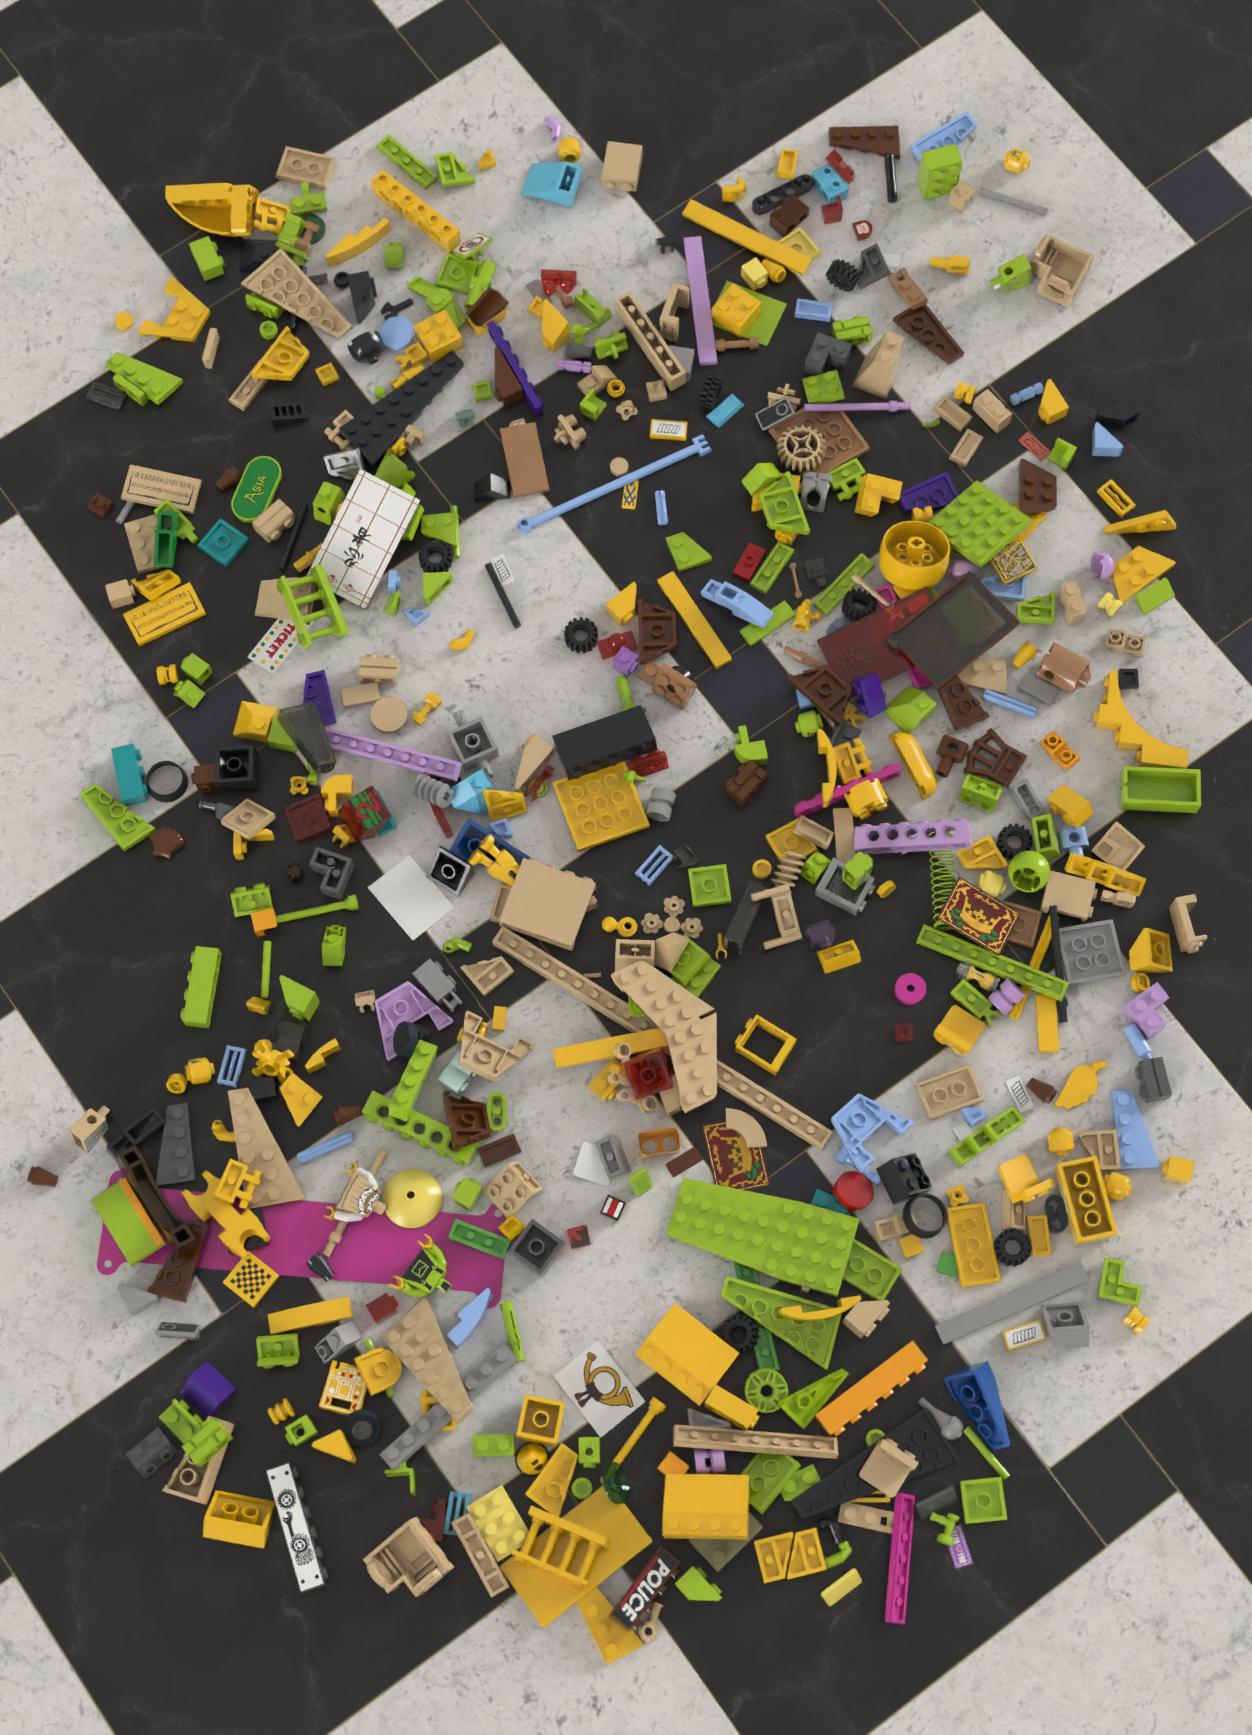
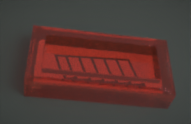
(442, 820)

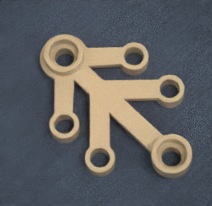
(653, 1103)

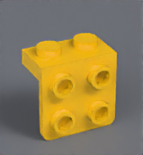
(959, 1030)
(1022, 1180)

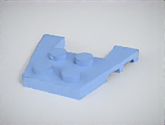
(859, 1121)

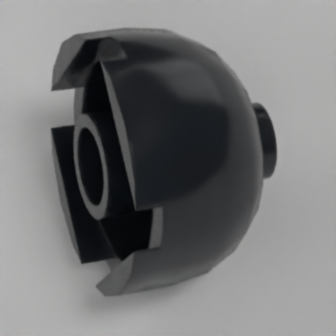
(366, 347)

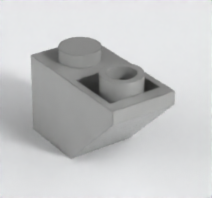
(338, 1341)

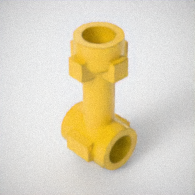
(431, 701)

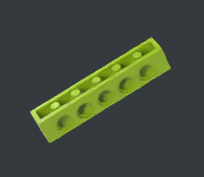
(378, 1102)

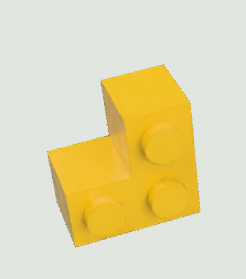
(876, 489)

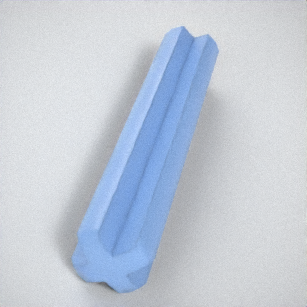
(1009, 703)
(325, 1147)

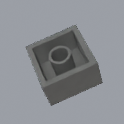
(537, 1248)

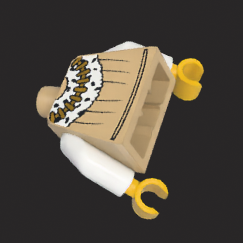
(357, 1197)

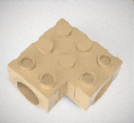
(1061, 269)
(408, 1558)

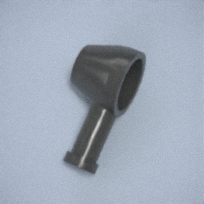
(220, 809)

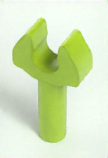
(579, 338)

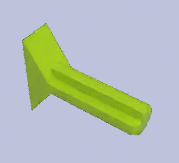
(625, 694)

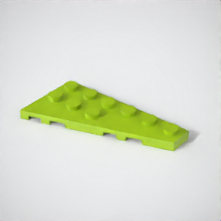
(762, 1304)

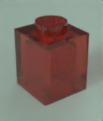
(383, 1308)

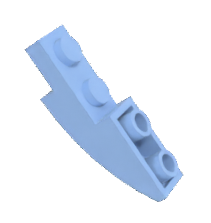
(738, 601)

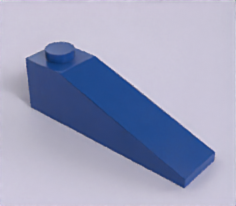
(473, 834)
(979, 1397)

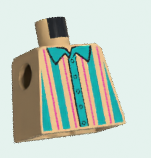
(89, 1128)

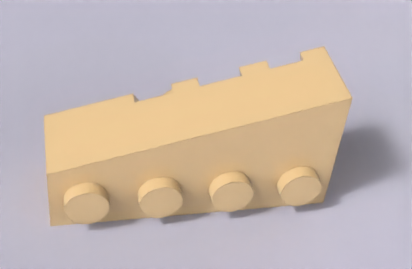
(195, 1481)

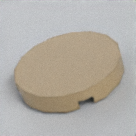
(389, 715)

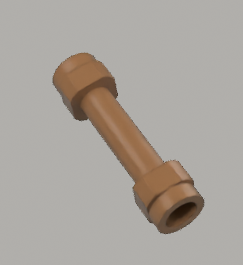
(752, 343)

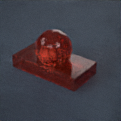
(610, 646)

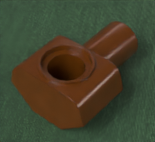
(947, 757)

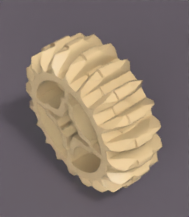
(799, 439)

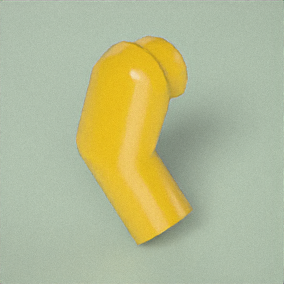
(462, 643)

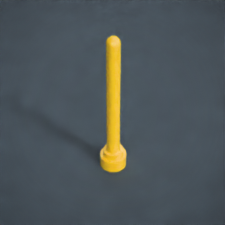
(654, 1409)

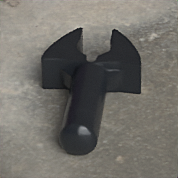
(395, 309)

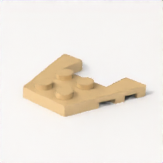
(486, 1056)

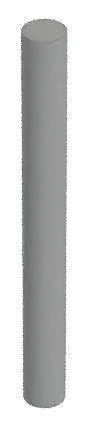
(1014, 201)

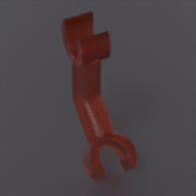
(538, 782)

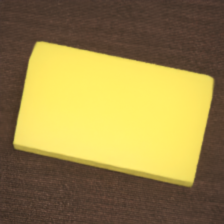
(841, 1587)

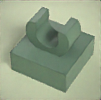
(465, 415)

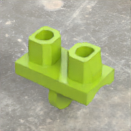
(610, 346)

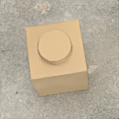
(962, 196)
(120, 593)

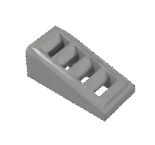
(1032, 796)

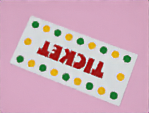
(276, 644)

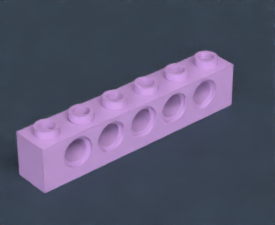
(960, 840)

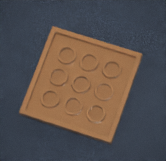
(841, 436)

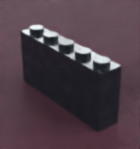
(604, 742)

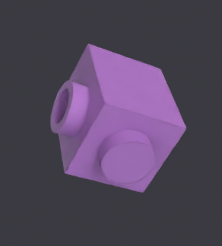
(625, 662)

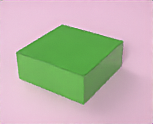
(947, 1265)

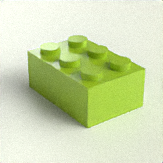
(939, 171)

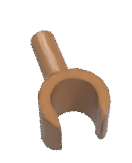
(567, 302)

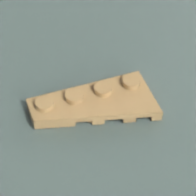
(986, 674)

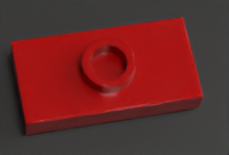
(749, 562)

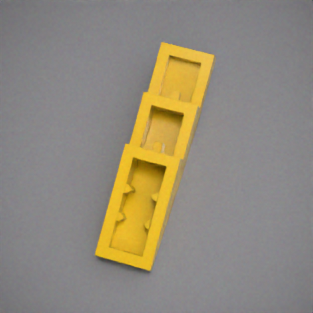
(354, 245)
(1104, 874)
(310, 1315)

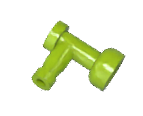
(949, 1521)

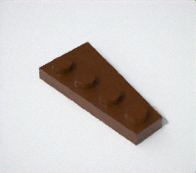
(867, 139)
(929, 331)
(961, 704)

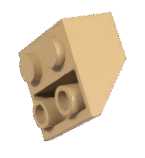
(632, 951)
(864, 1315)

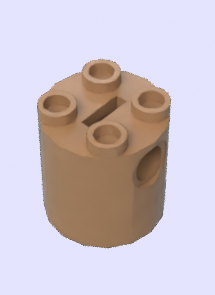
(1064, 669)

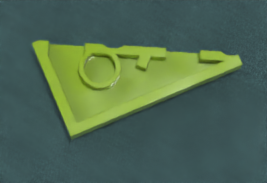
(807, 1402)

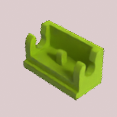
(592, 308)

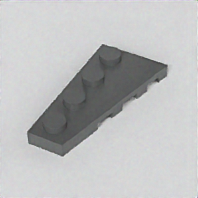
(176, 1151)

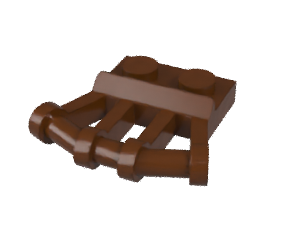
(1005, 766)

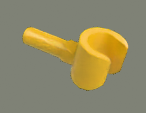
(720, 946)

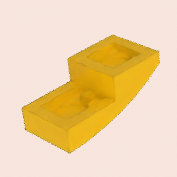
(317, 1060)

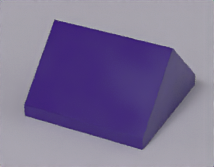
(207, 1390)

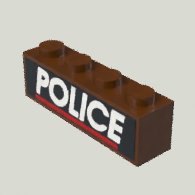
(644, 1589)

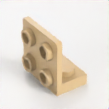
(512, 1188)

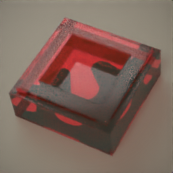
(579, 1237)

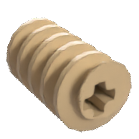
(788, 869)

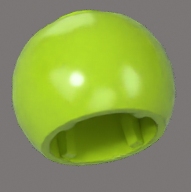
(1029, 871)

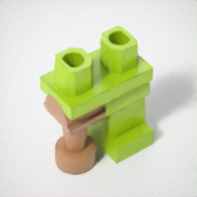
(290, 239)

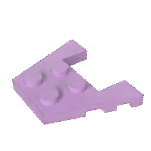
(407, 1005)

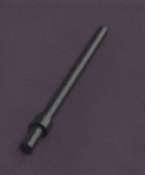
(1058, 960)

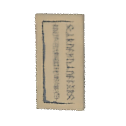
(154, 486)

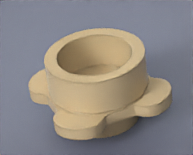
(626, 405)

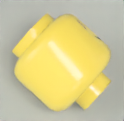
(991, 883)

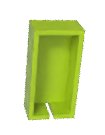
(1160, 789)

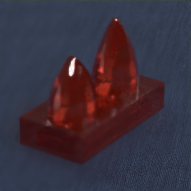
(552, 278)
(652, 763)

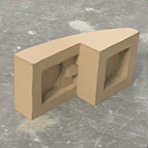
(891, 1227)

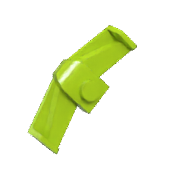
(438, 300)

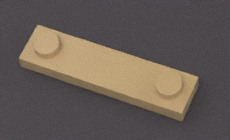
(480, 1554)

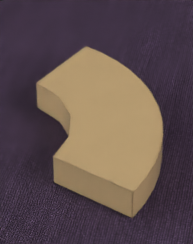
(747, 1127)

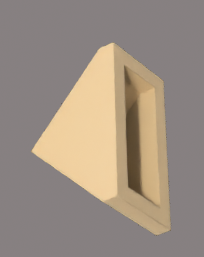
(668, 950)

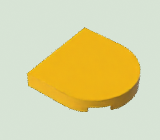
(379, 1369)

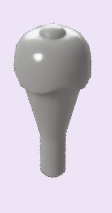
(950, 1426)

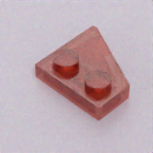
(840, 166)

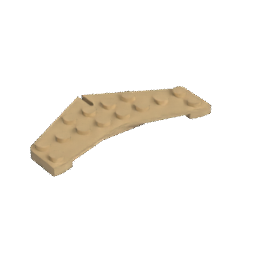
(678, 1015)

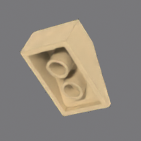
(271, 602)

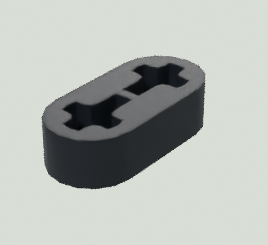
(1061, 1214)

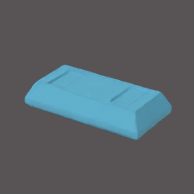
(725, 410)

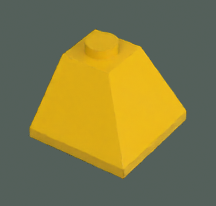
(554, 328)
(254, 721)
(1151, 952)

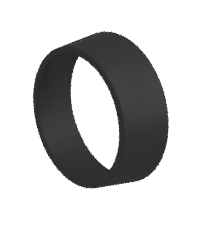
(172, 796)
(912, 1227)

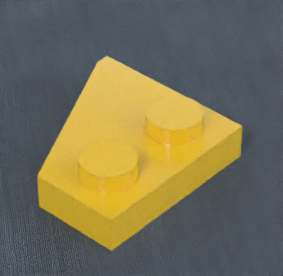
(156, 584)
(504, 804)
(982, 856)
(806, 1554)
(774, 1556)

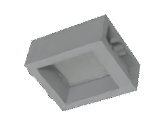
(840, 893)

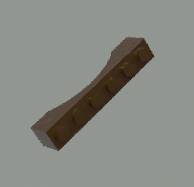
(168, 1222)

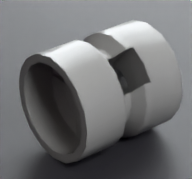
(660, 804)

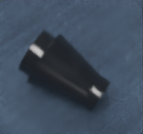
(320, 1266)

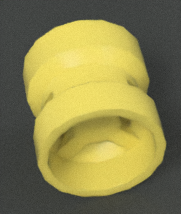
(1111, 605)

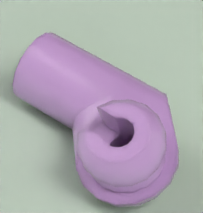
(551, 122)

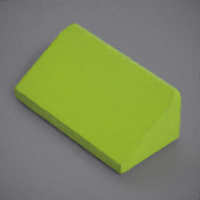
(1154, 596)

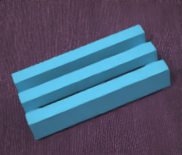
(457, 1512)

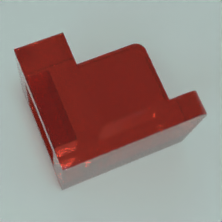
(832, 212)

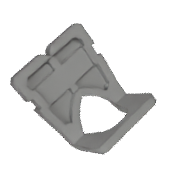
(811, 482)

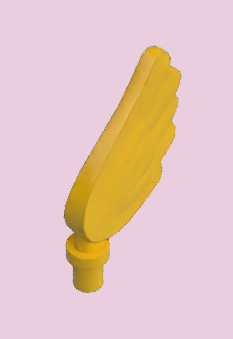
(1080, 1085)

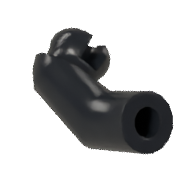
(828, 1522)

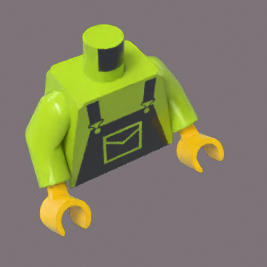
(425, 1273)

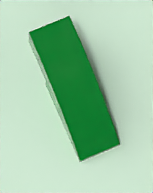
(165, 538)

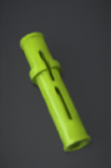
(514, 1340)

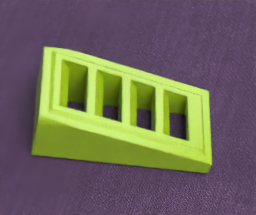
(640, 1182)

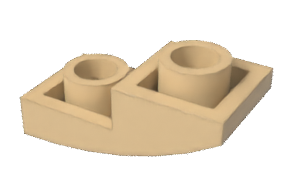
(1124, 643)

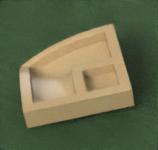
(1118, 847)

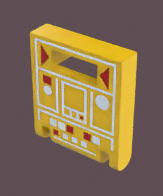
(344, 1385)

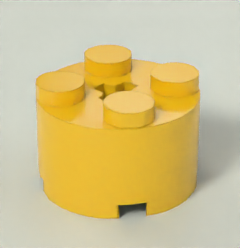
(866, 798)

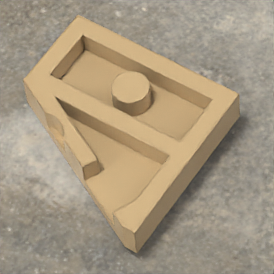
(488, 974)

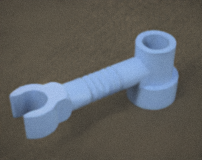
(843, 1156)

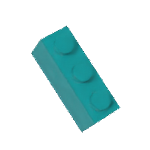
(130, 774)

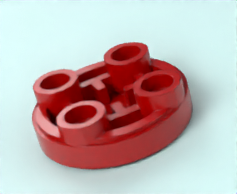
(853, 1190)

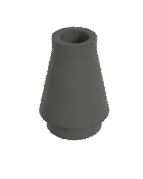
(577, 350)

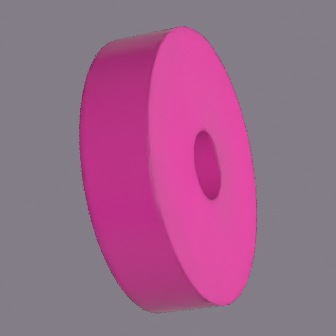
(914, 981)

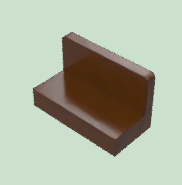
(487, 306)

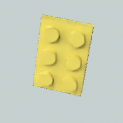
(499, 1522)

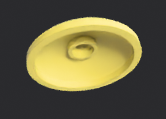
(416, 1211)

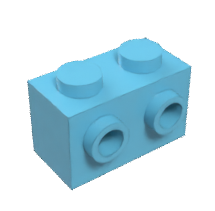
(829, 184)

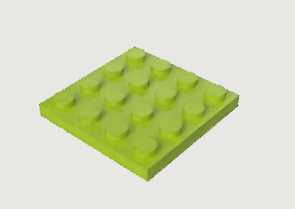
(980, 523)

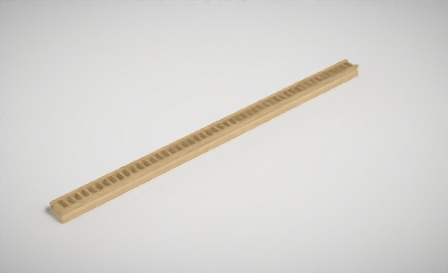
(619, 1012)

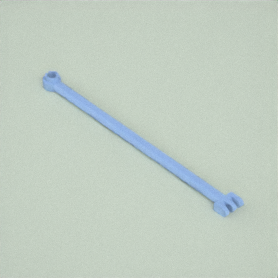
(615, 484)

